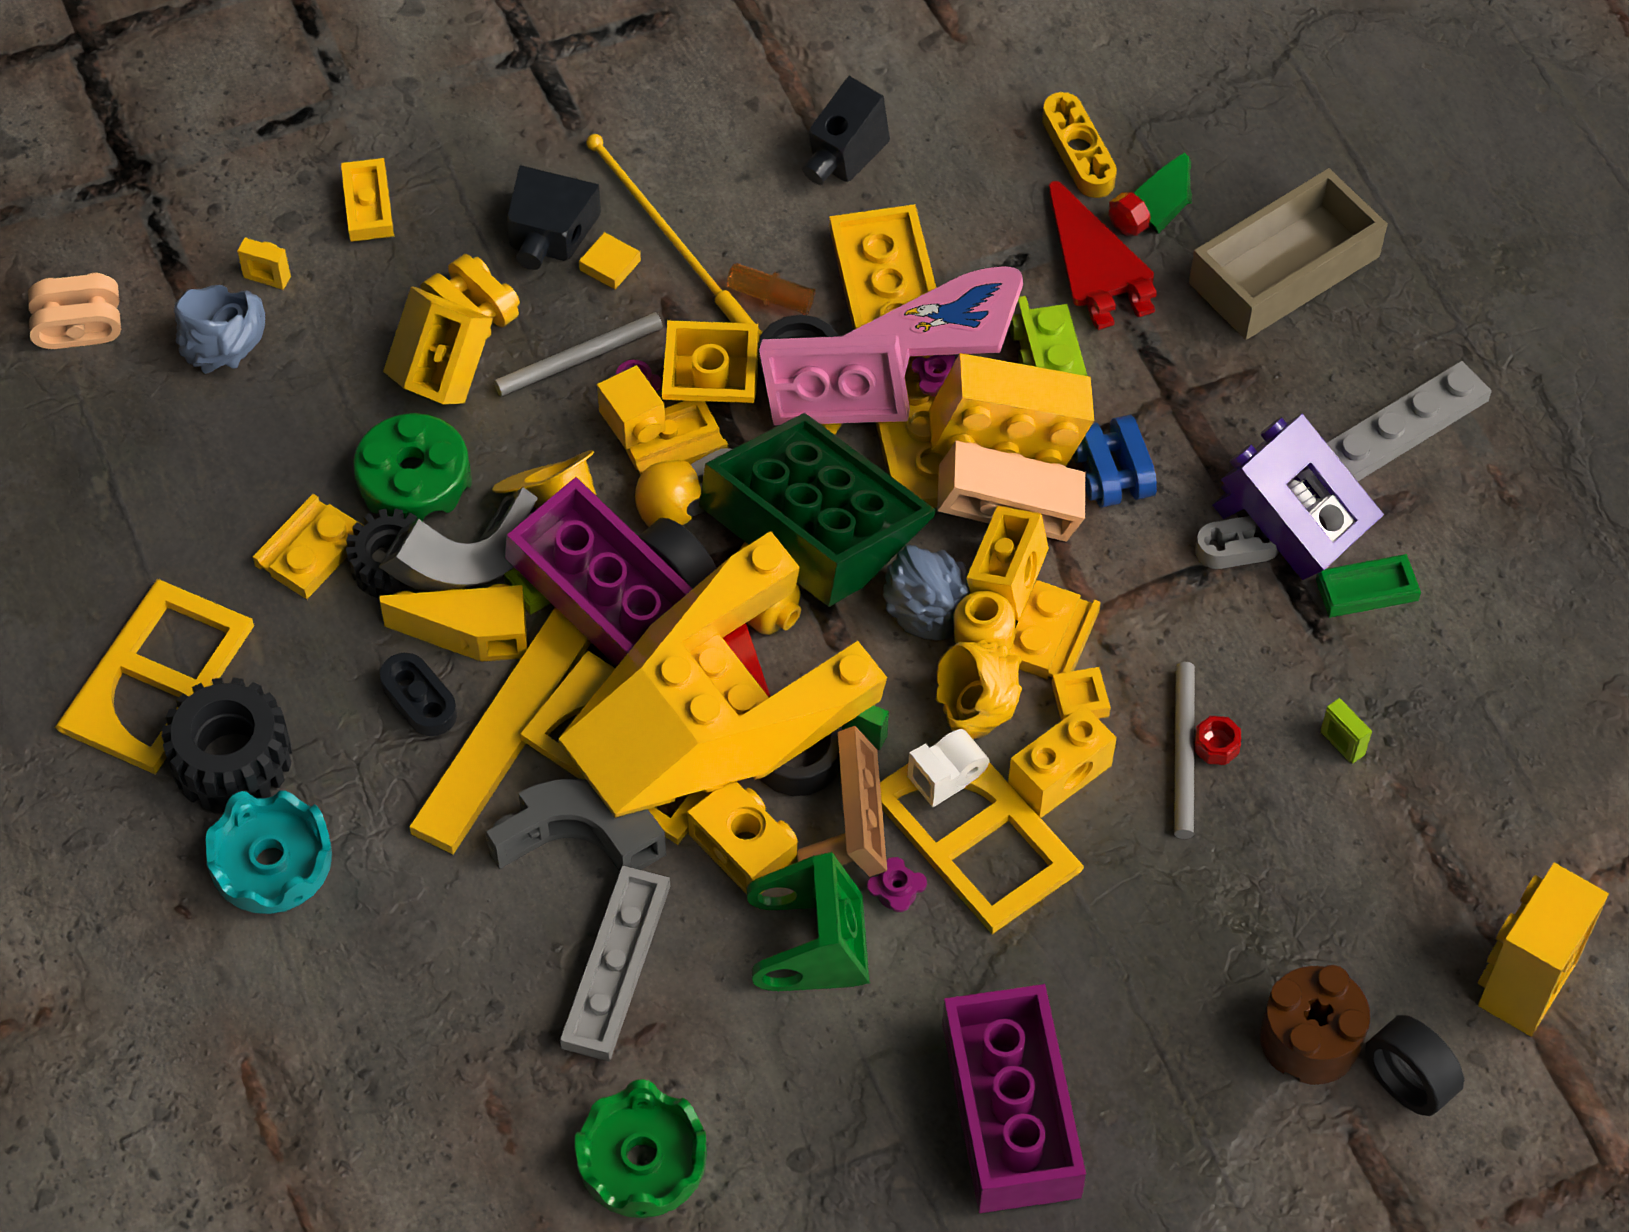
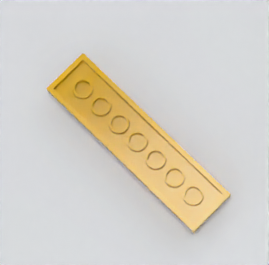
(882, 268)

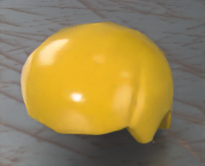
(666, 491)

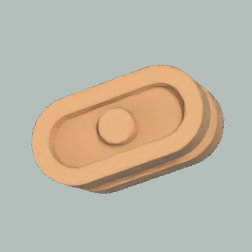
(74, 311)

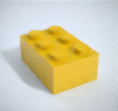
(1012, 409)
(1539, 947)

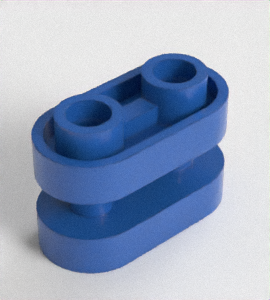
(1101, 475)

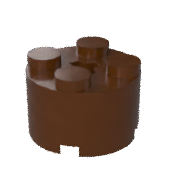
(1315, 1024)

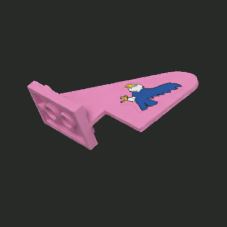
(865, 370)

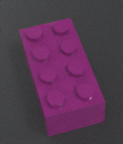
(594, 569)
(1013, 1099)

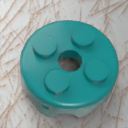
(259, 824)

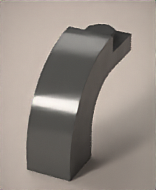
(434, 563)
(575, 811)

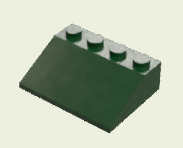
(819, 500)

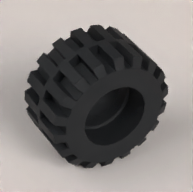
(220, 712)

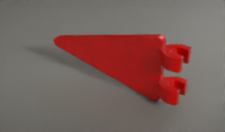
(1098, 261)

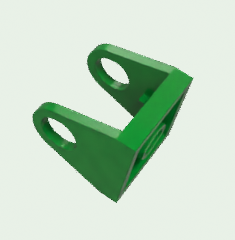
(840, 952)

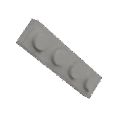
(1410, 420)
(615, 963)

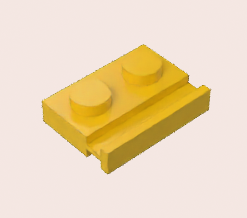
(688, 437)
(307, 547)
(1053, 630)

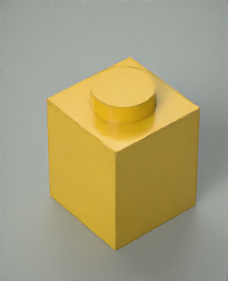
(631, 407)

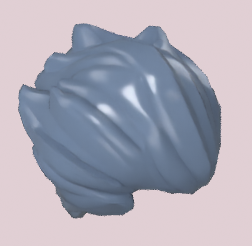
(218, 326)
(925, 591)

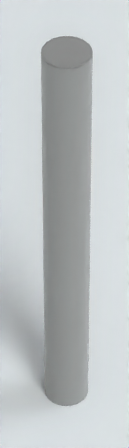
(578, 354)
(1184, 750)

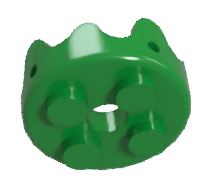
(419, 491)
(636, 1118)

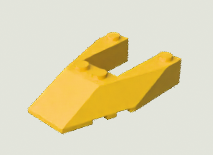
(688, 711)

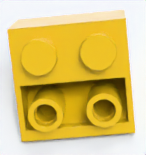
(437, 347)

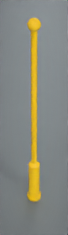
(723, 299)

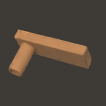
(862, 808)

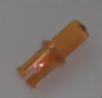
(771, 288)

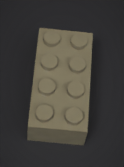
(1287, 253)

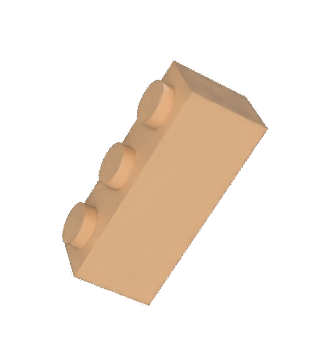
(980, 479)

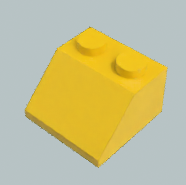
(710, 361)

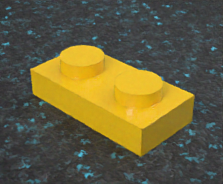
(367, 199)

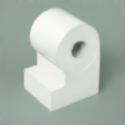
(946, 765)

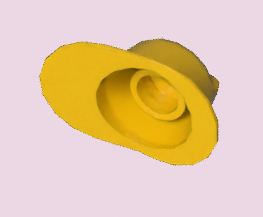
(549, 479)

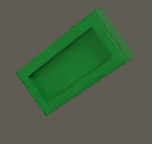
(1368, 585)

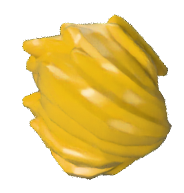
(978, 686)

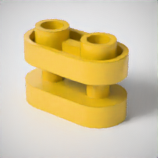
(475, 289)

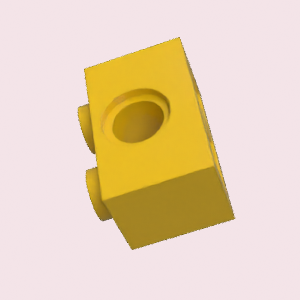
(1010, 556)
(1062, 761)
(736, 810)

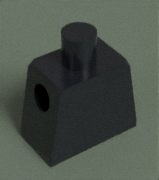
(847, 133)
(550, 215)

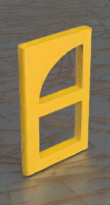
(569, 701)
(92, 712)
(1005, 807)

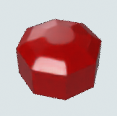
(1129, 214)
(1217, 740)

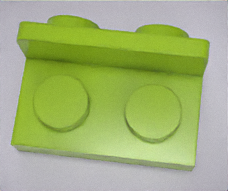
(1046, 338)

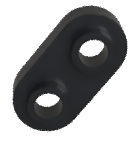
(421, 697)

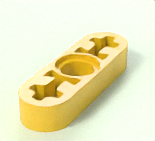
(1078, 161)

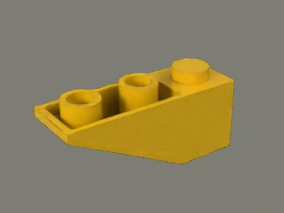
(471, 622)

